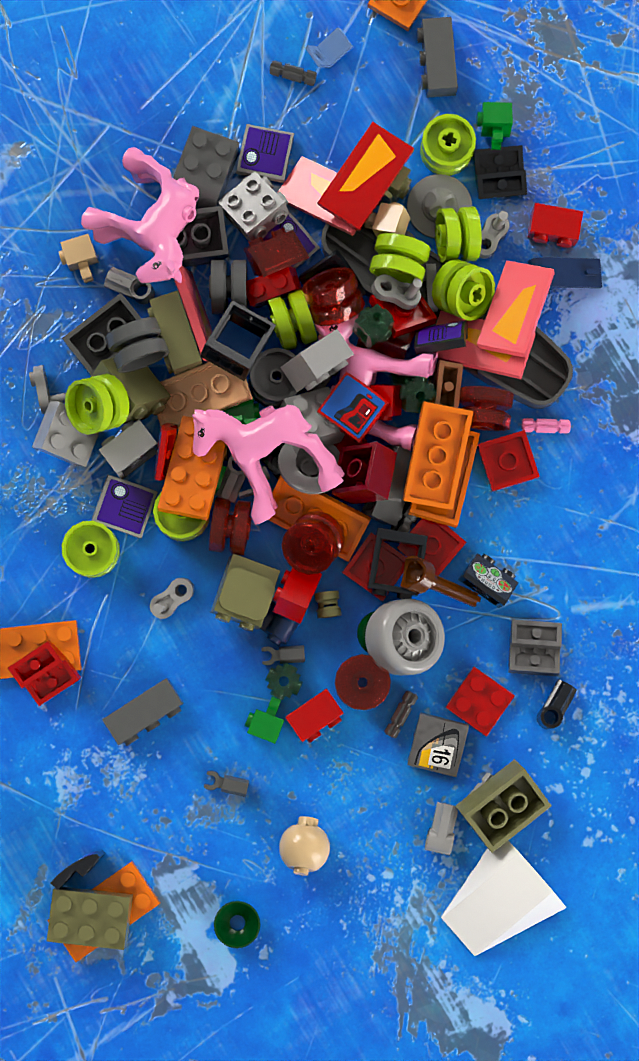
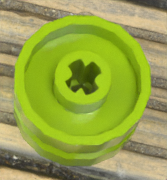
(449, 130)
(458, 234)
(399, 257)
(463, 289)
(292, 320)
(97, 404)
(178, 527)
(77, 542)

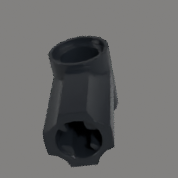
(557, 702)

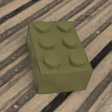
(176, 333)
(503, 805)
(90, 918)

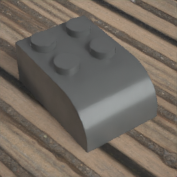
(207, 164)
(204, 238)
(88, 338)

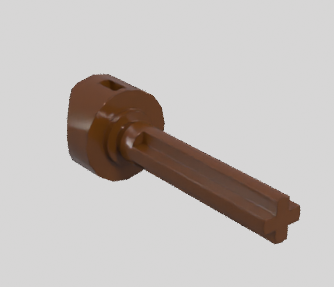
(420, 576)

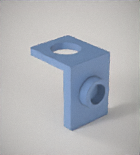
(330, 49)

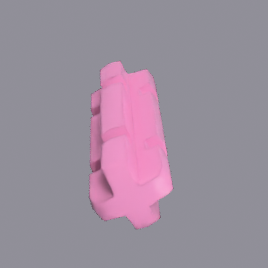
(546, 425)

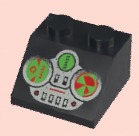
(489, 580)

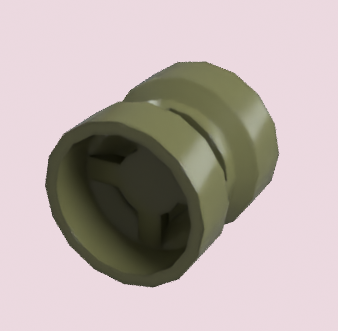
(327, 598)

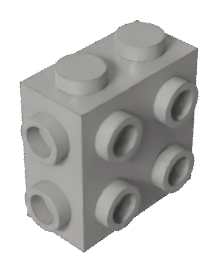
(254, 206)

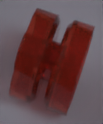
(333, 296)
(488, 407)
(234, 526)
(313, 542)
(362, 697)

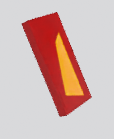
(365, 176)

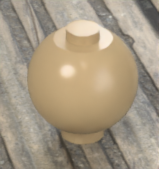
(304, 846)

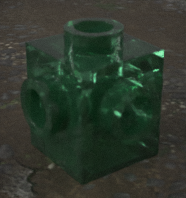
(373, 325)
(411, 387)
(281, 691)

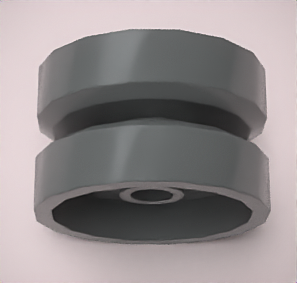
(227, 286)
(137, 344)
(261, 382)

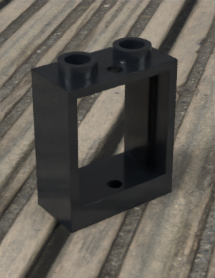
(226, 357)
(395, 537)

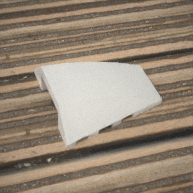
(499, 900)

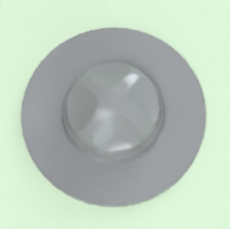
(432, 194)
(301, 470)

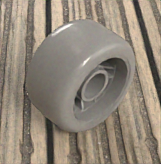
(405, 637)

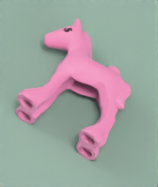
(160, 223)
(366, 364)
(257, 440)

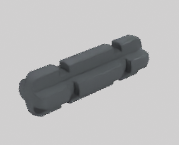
(293, 73)
(401, 714)

